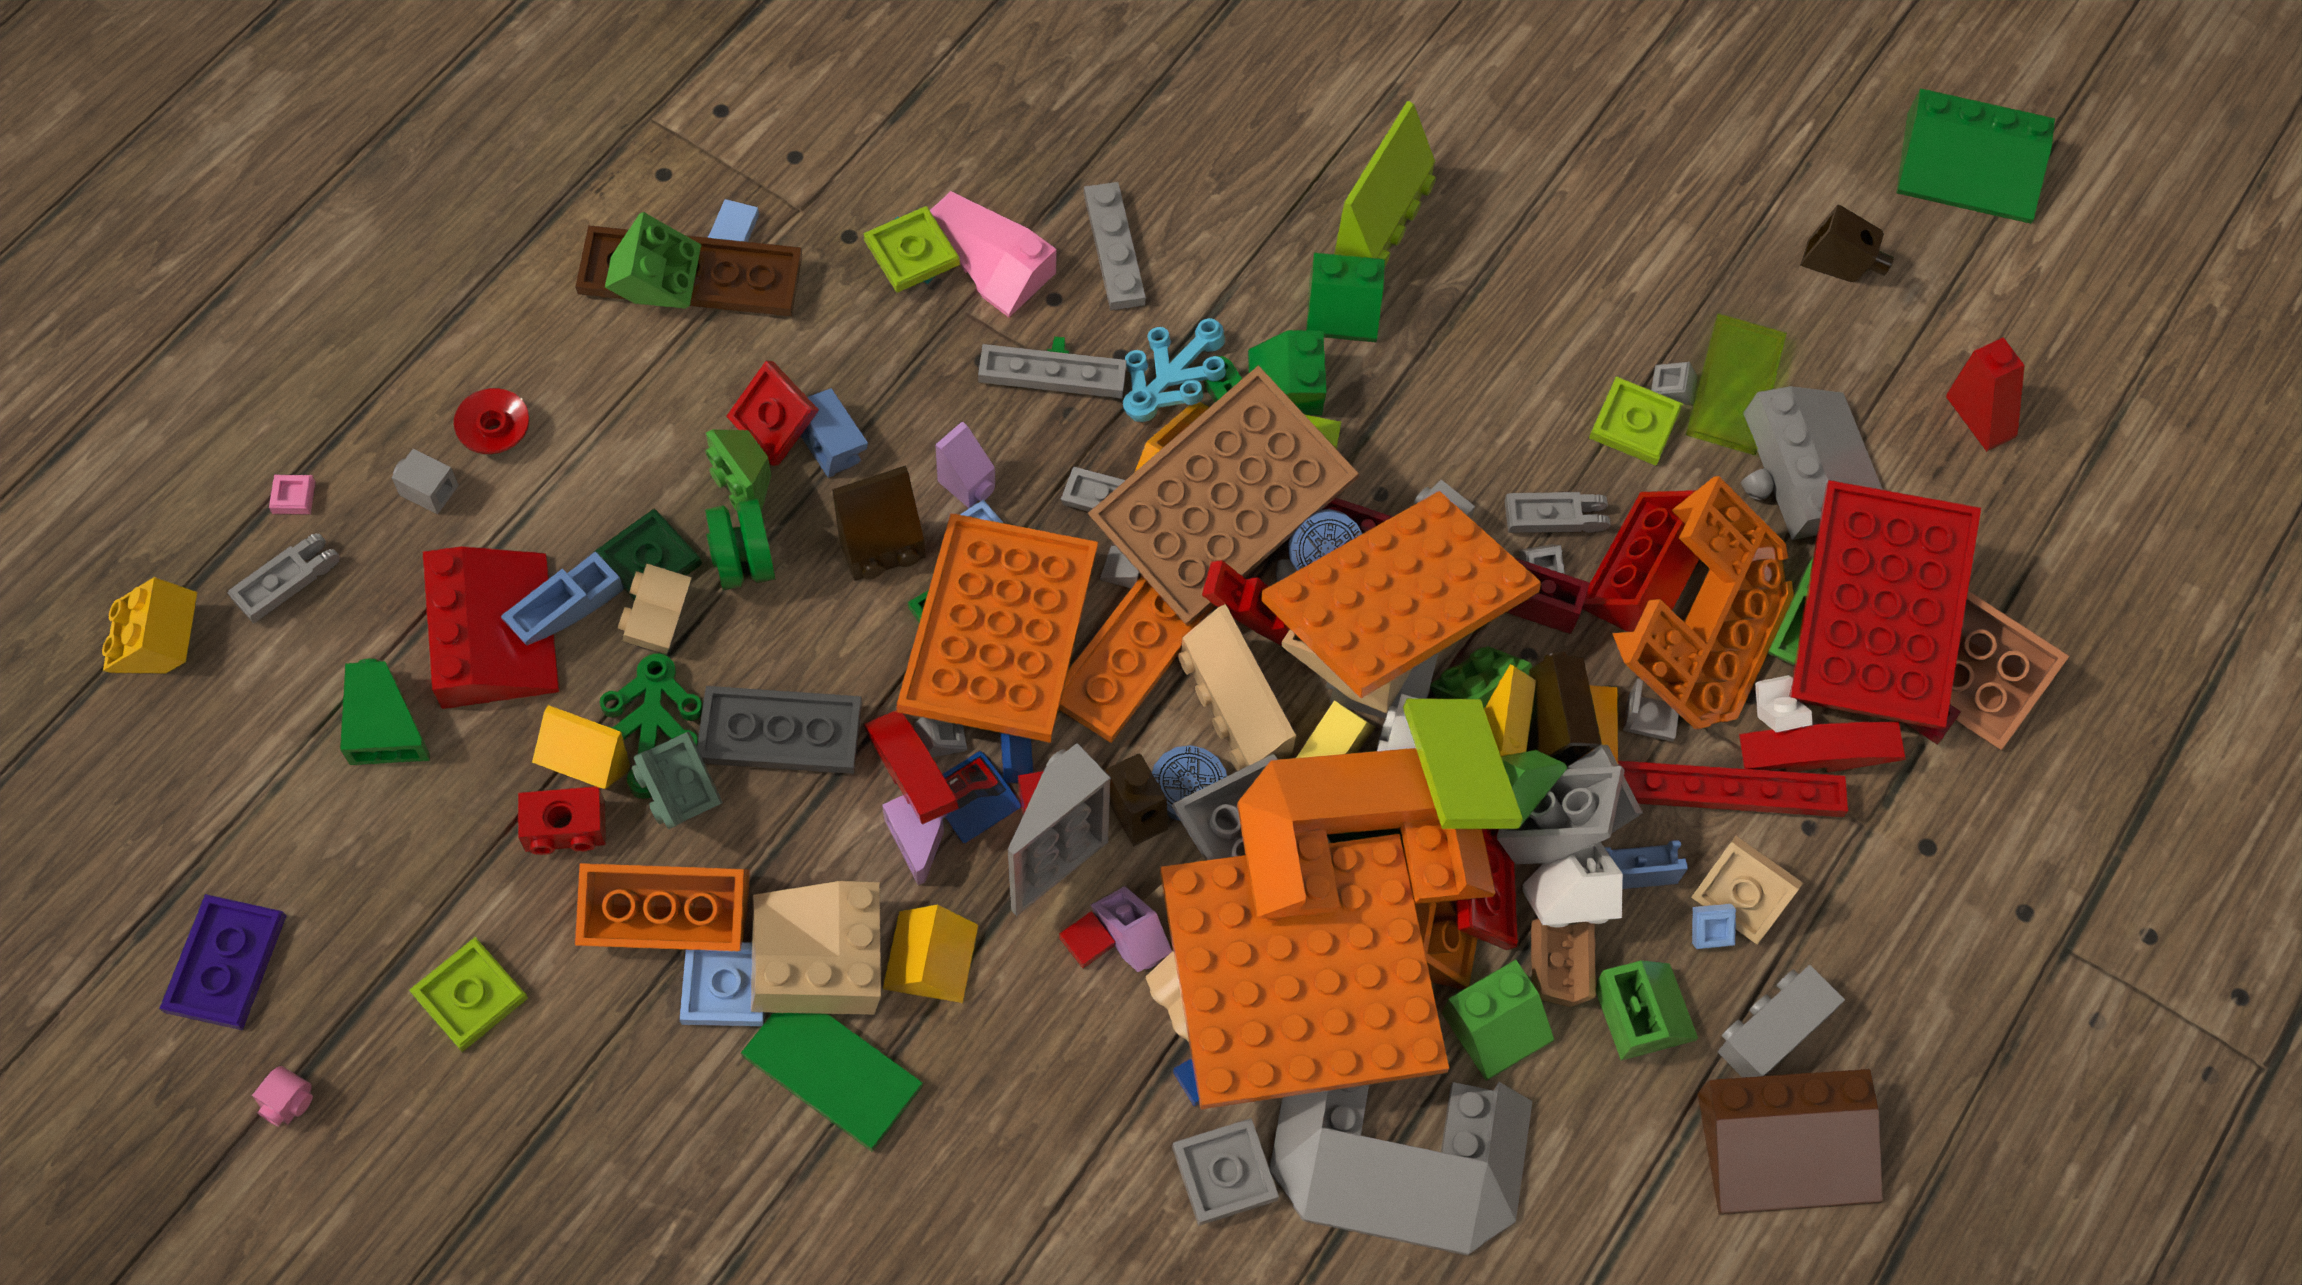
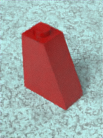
(1990, 393)

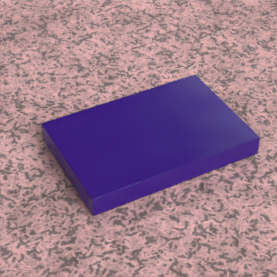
(223, 962)

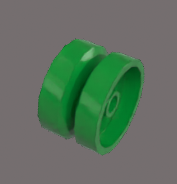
(739, 544)

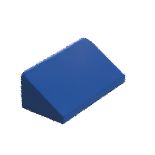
(1015, 757)

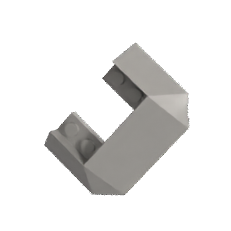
(1399, 1190)

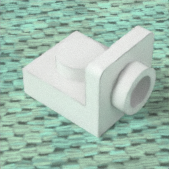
(1776, 706)

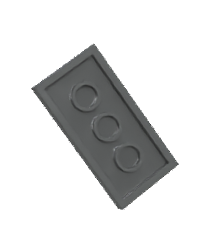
(779, 729)

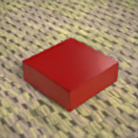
(1087, 939)

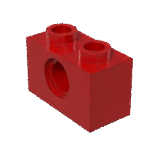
(542, 809)

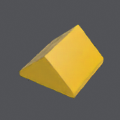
(580, 748)
(931, 953)

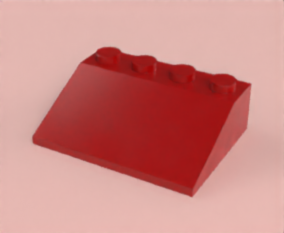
(470, 646)

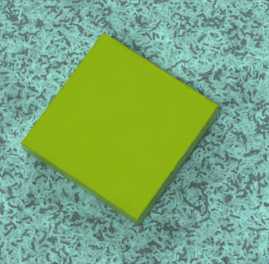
(911, 249)
(1635, 421)
(468, 994)

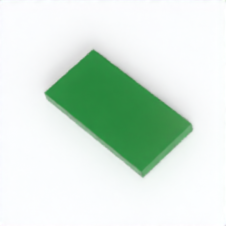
(833, 1073)

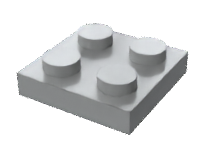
(1225, 1171)

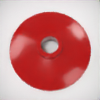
(487, 409)

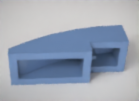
(563, 600)

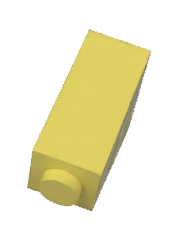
(1337, 733)

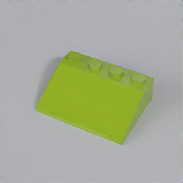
(1388, 190)

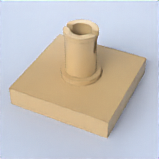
(1752, 885)

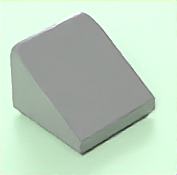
(1675, 381)
(1546, 556)
(1119, 569)
(941, 736)

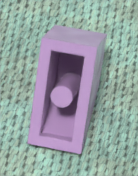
(964, 466)
(916, 841)
(1134, 928)

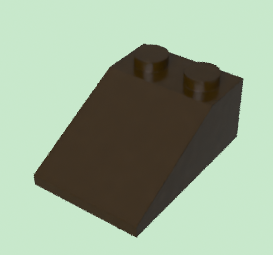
(879, 524)

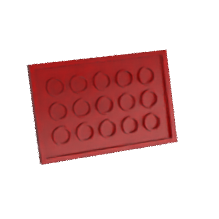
(1885, 604)

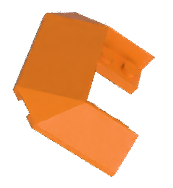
(1715, 655)
(1306, 798)

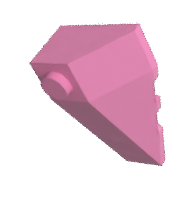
(998, 254)

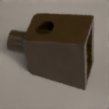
(1846, 247)
(1134, 794)

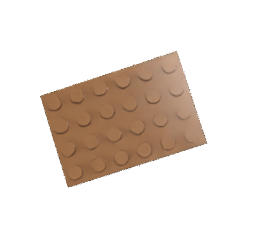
(1223, 492)

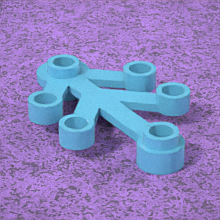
(1145, 400)

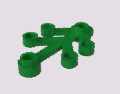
(651, 713)

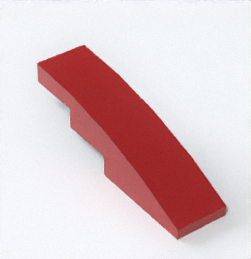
(1243, 600)
(1823, 745)
(911, 766)

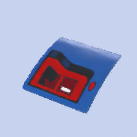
(980, 796)

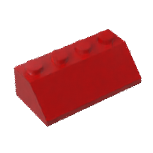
(1642, 562)

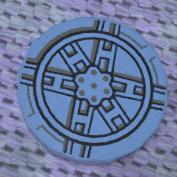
(1320, 535)
(1186, 772)

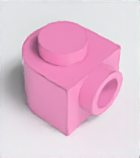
(282, 1096)

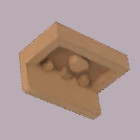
(1564, 962)

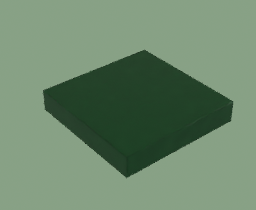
(648, 542)

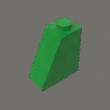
(376, 718)

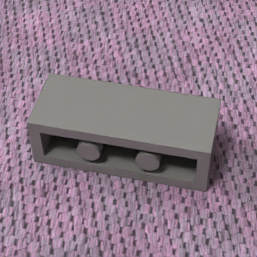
(1779, 1023)

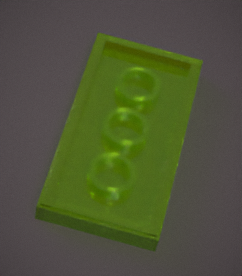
(1737, 365)

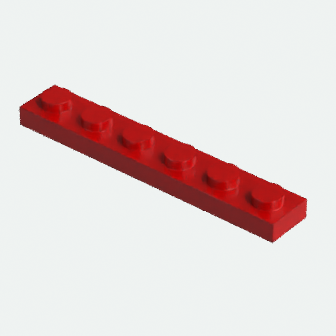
(1737, 789)

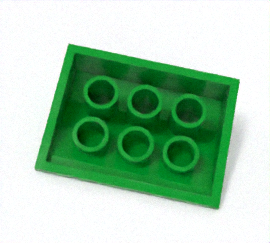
(1975, 155)

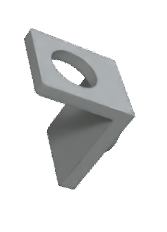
(1649, 716)

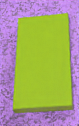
(1462, 764)

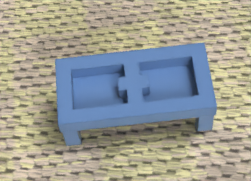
(833, 435)
(1649, 865)

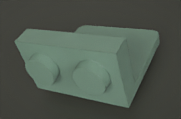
(676, 780)

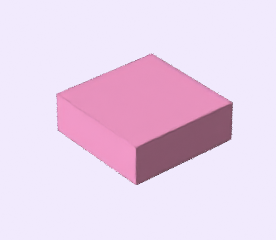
(292, 494)

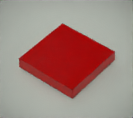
(773, 411)

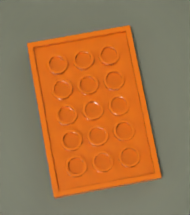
(1400, 593)
(998, 628)

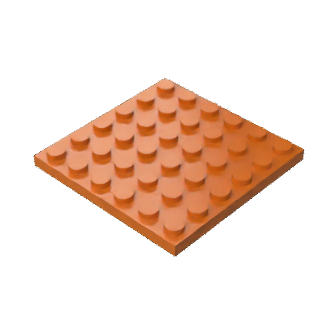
(1303, 996)

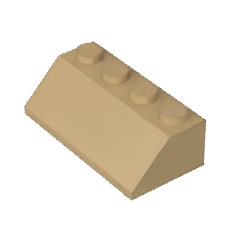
(1235, 691)

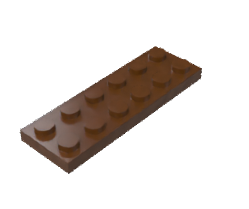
(727, 273)

